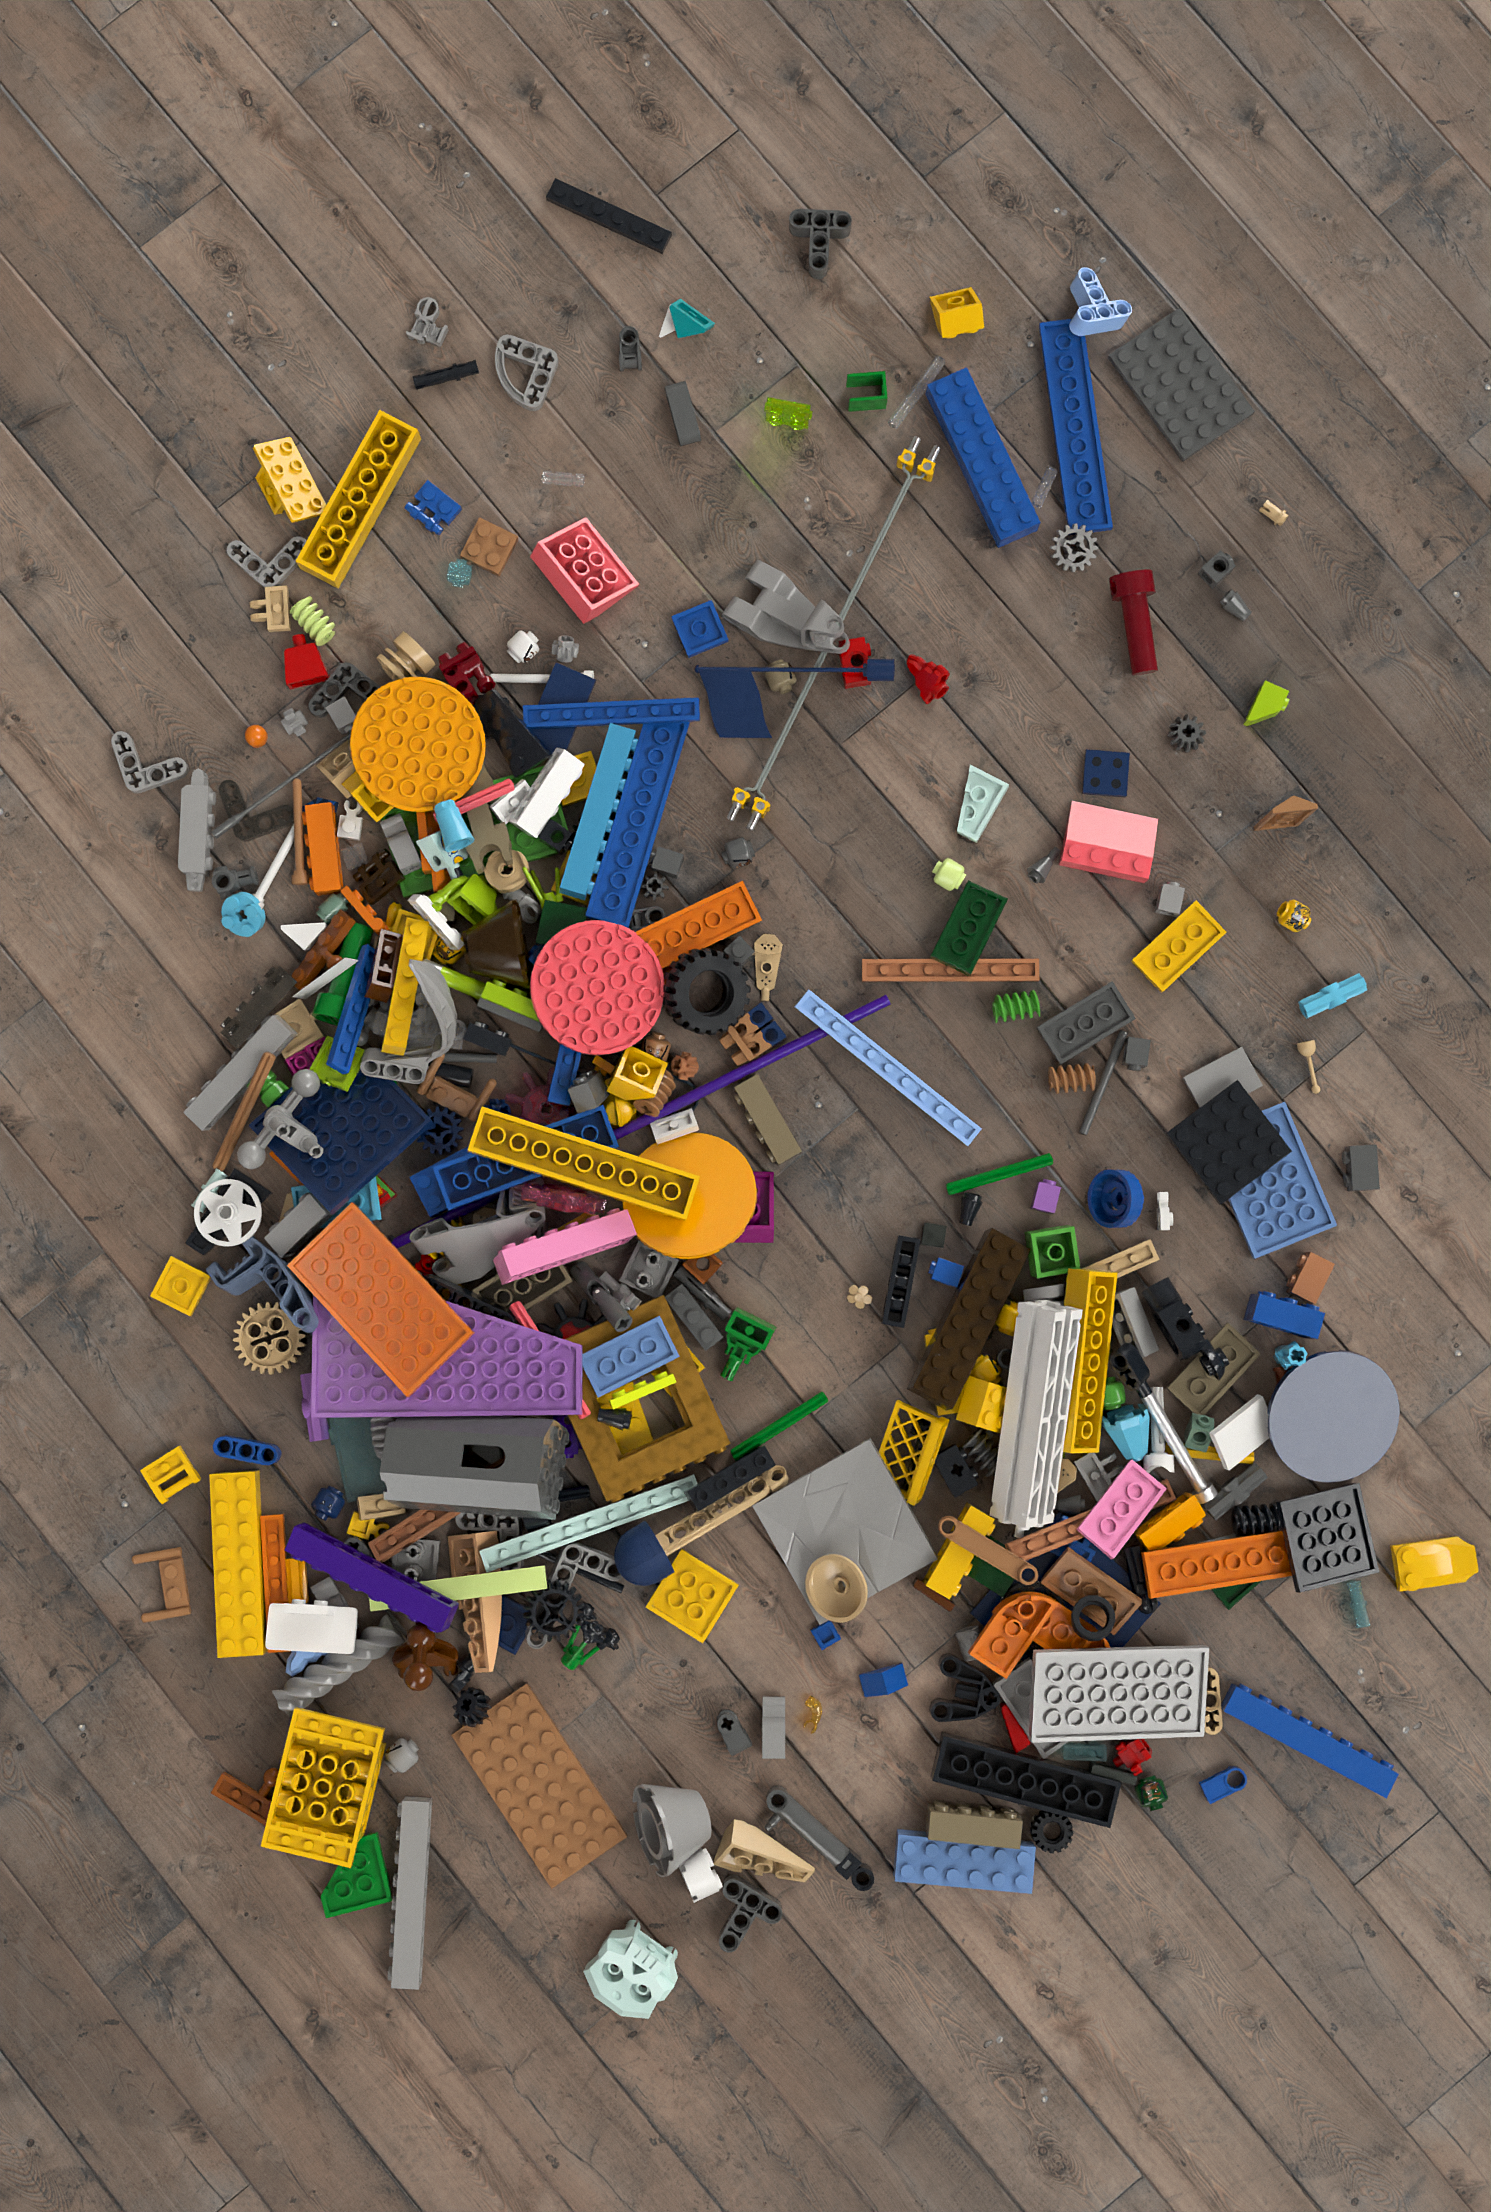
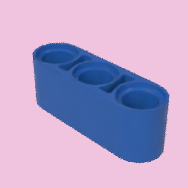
(236, 1445)

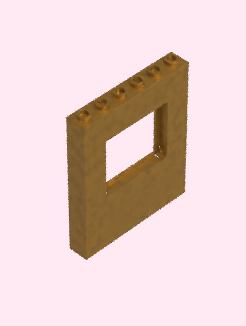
(667, 1452)

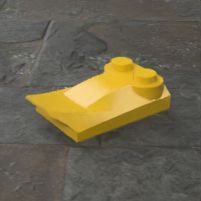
(1433, 1563)

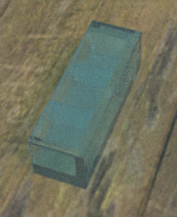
(1085, 1752)

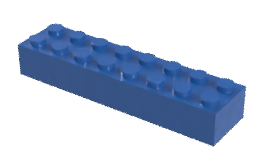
(982, 457)
(478, 1177)

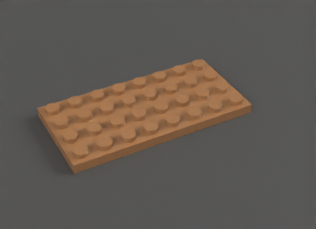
(540, 1786)

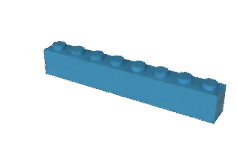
(597, 812)

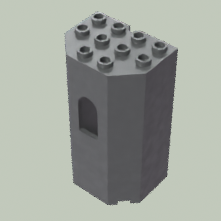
(426, 1473)

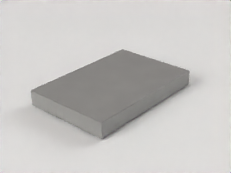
(1221, 1073)

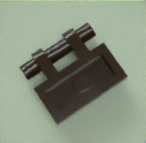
(382, 881)

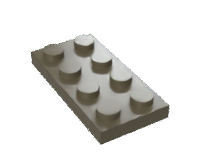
(1198, 1389)

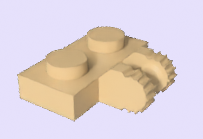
(276, 607)

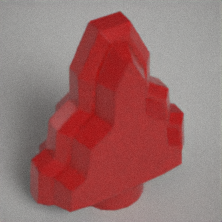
(929, 678)

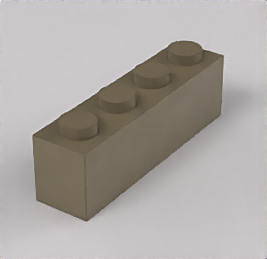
(767, 1120)

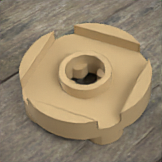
(502, 882)

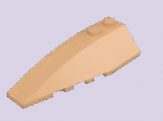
(480, 1613)

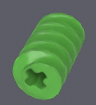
(1015, 1006)

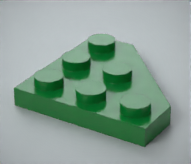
(362, 1884)

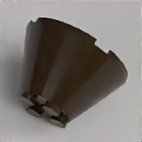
(498, 947)

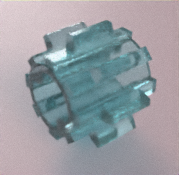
(459, 573)

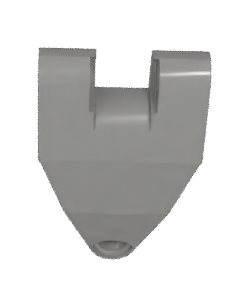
(785, 615)
(473, 1247)

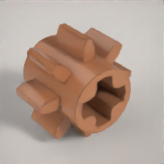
(684, 1066)

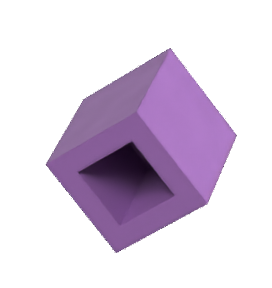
(1045, 1196)

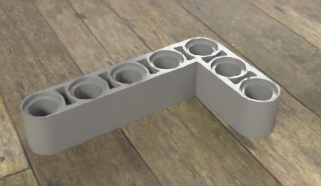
(572, 1565)

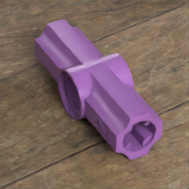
(317, 1427)

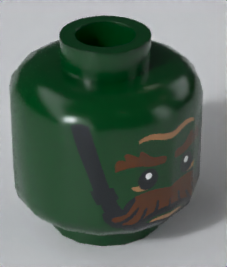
(1151, 1793)

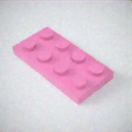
(1121, 1509)

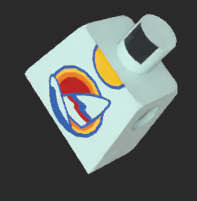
(434, 851)

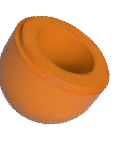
(256, 736)

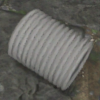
(966, 1638)

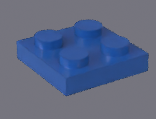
(699, 629)

